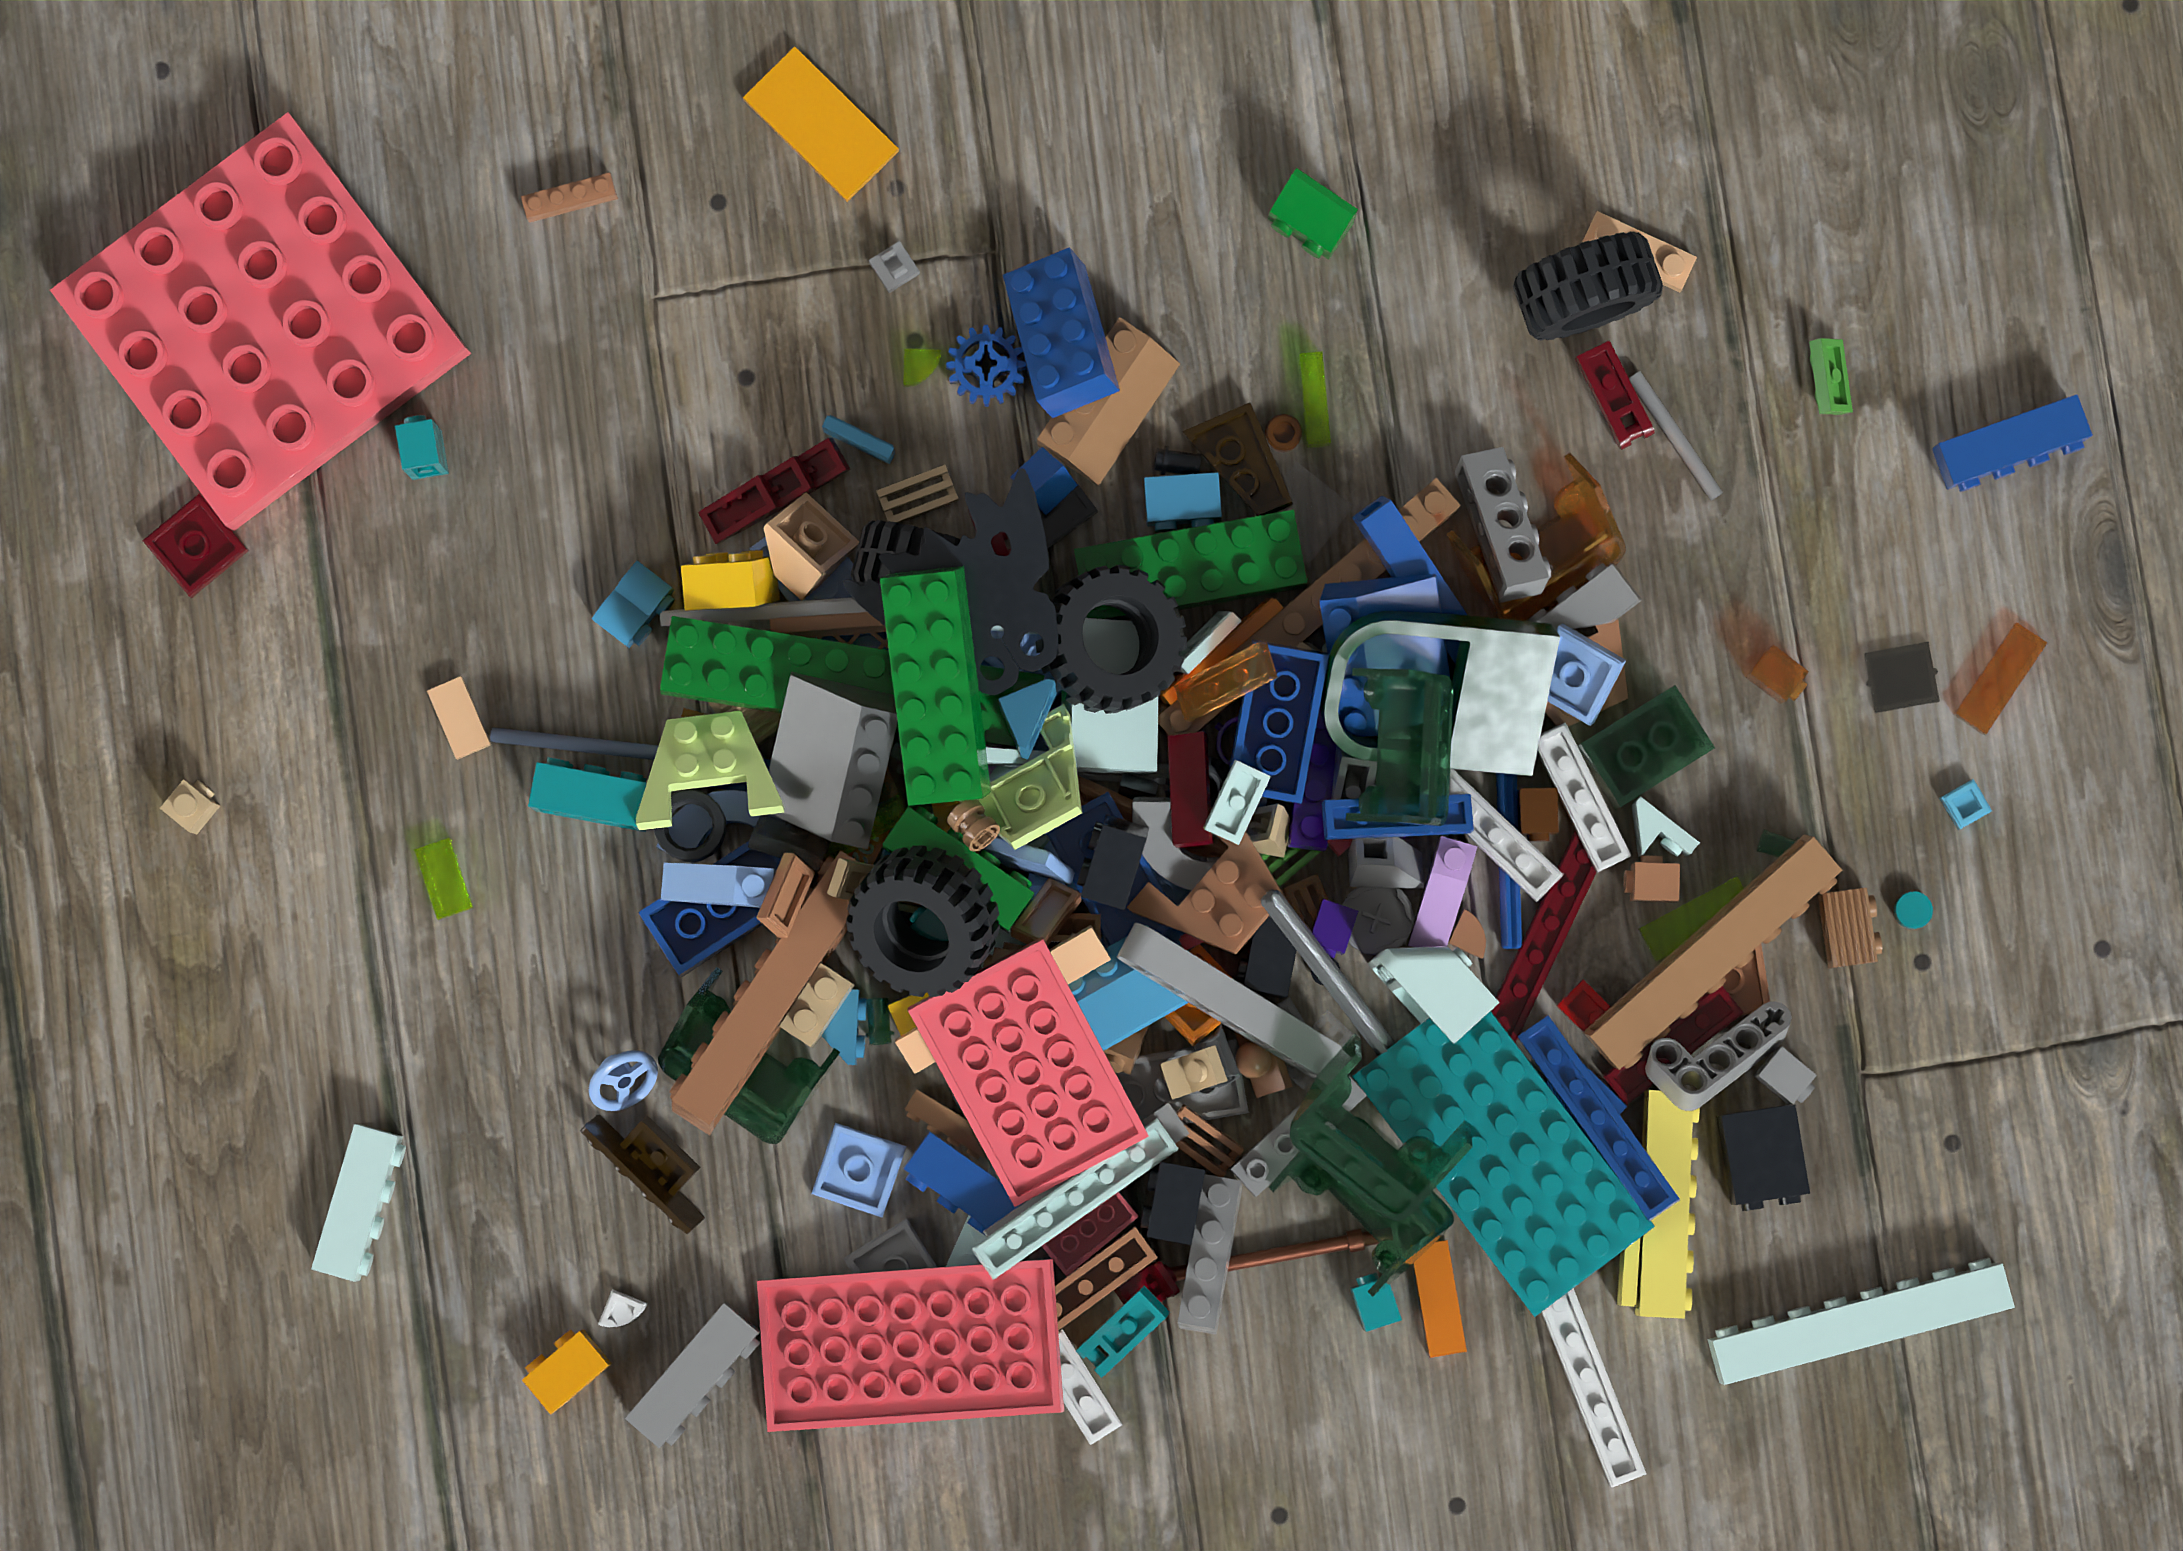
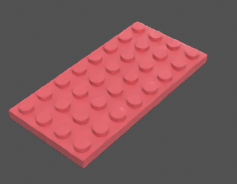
(910, 1346)

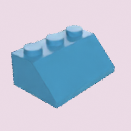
(1121, 999)

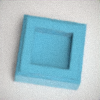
(1965, 804)

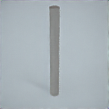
(1675, 436)

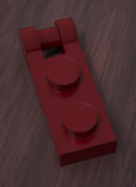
(1614, 394)

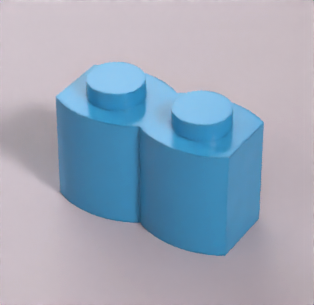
(634, 605)

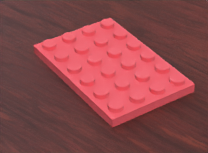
(1028, 1072)

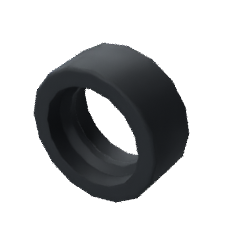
(718, 828)

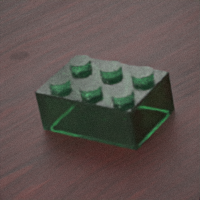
(1645, 747)

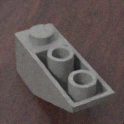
(1596, 603)

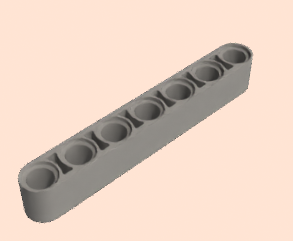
(1227, 1000)

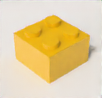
(729, 583)

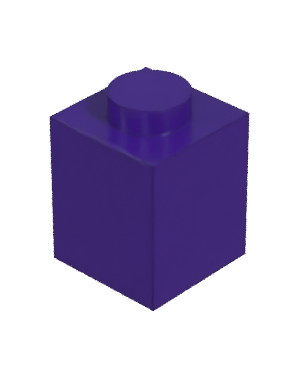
(1334, 926)

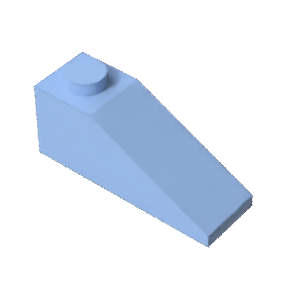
(716, 884)

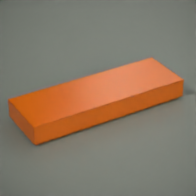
(1439, 1301)

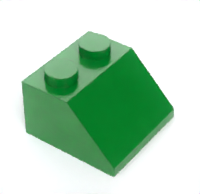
(1312, 215)

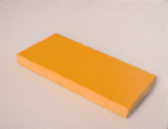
(821, 124)

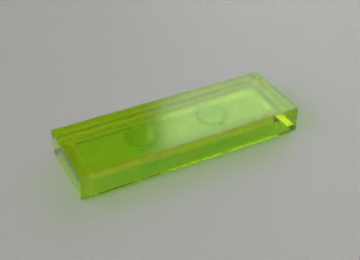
(1676, 926)

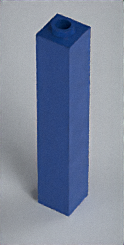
(1404, 555)

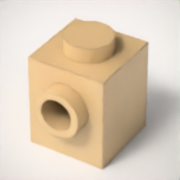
(191, 805)

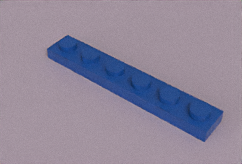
(1598, 1118)

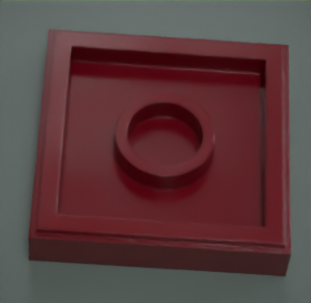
(195, 545)

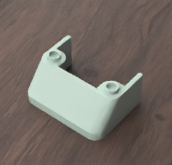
(1435, 985)

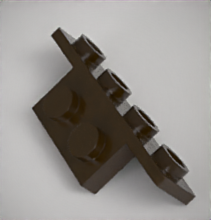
(651, 1164)

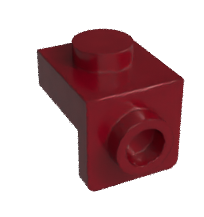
(1155, 1277)

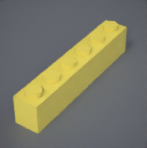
(1664, 1249)

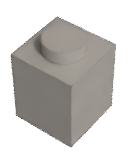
(1786, 1076)

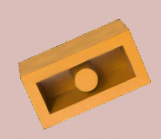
(566, 1370)

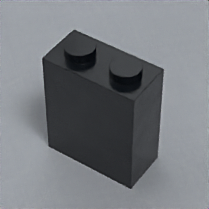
(1763, 1156)

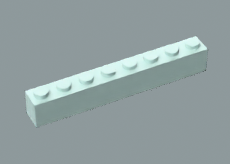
(1861, 1322)

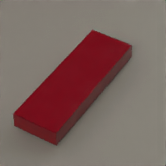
(1189, 789)

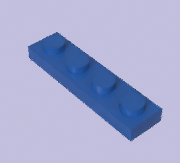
(1336, 827)

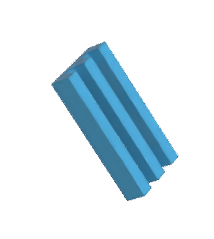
(858, 438)

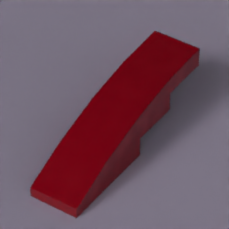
(773, 490)

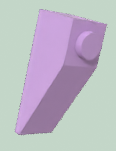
(1442, 893)

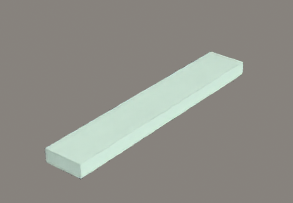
(1072, 1202)

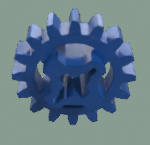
(968, 365)

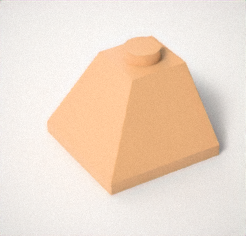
(806, 545)

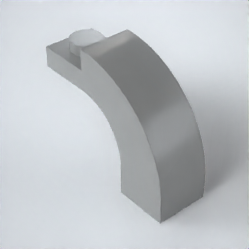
(1171, 863)

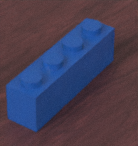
(2011, 443)
(958, 1182)

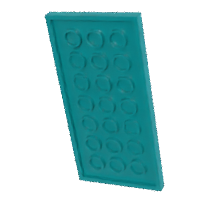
(1532, 1180)

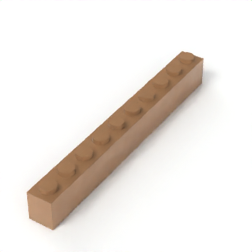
(1303, 615)

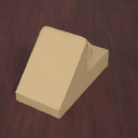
(1193, 1072)

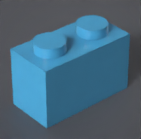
(1182, 500)

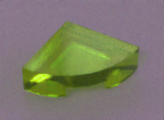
(919, 365)

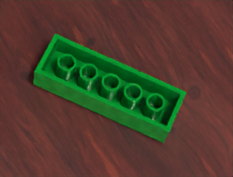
(1208, 561)
(935, 685)

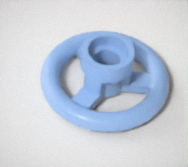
(618, 1072)

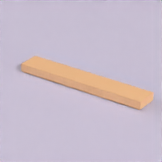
(1074, 958)

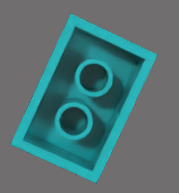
(587, 794)

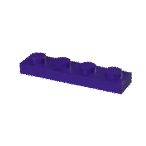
(1306, 819)

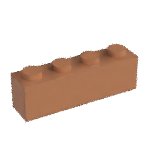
(1101, 1275)

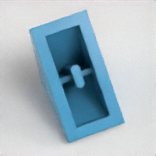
(1026, 713)

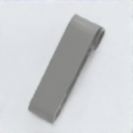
(1723, 1051)

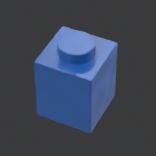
(1048, 479)

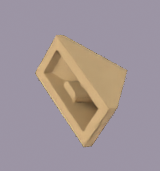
(1269, 830)

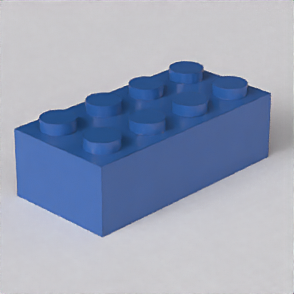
(1061, 332)
(1281, 719)
(700, 931)

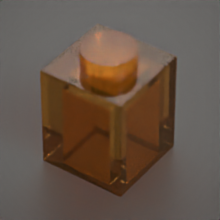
(1778, 675)

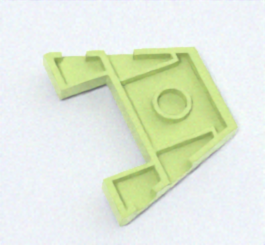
(706, 754)
(1040, 791)

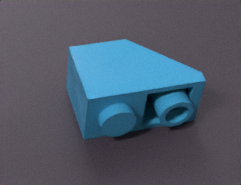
(844, 1028)

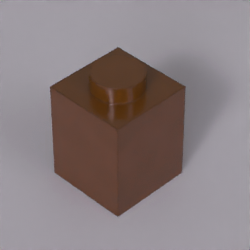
(1538, 813)

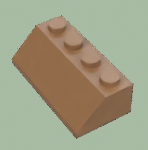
(1097, 433)

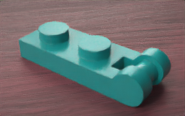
(1123, 1331)

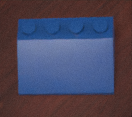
(1349, 601)

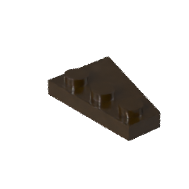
(1243, 458)

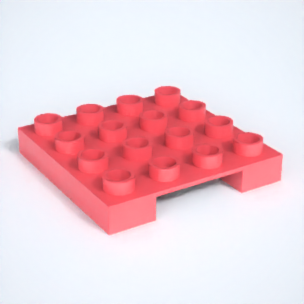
(260, 322)

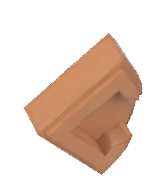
(1469, 935)

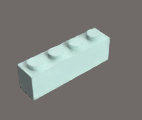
(358, 1202)

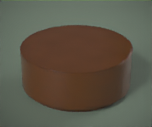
(1283, 433)

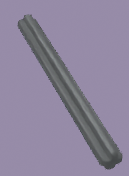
(1327, 971)

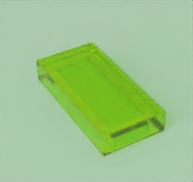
(443, 878)

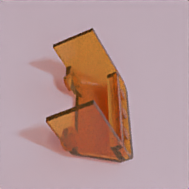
(1572, 542)

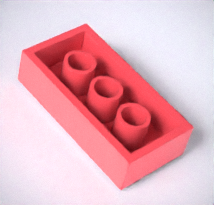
(1090, 1233)

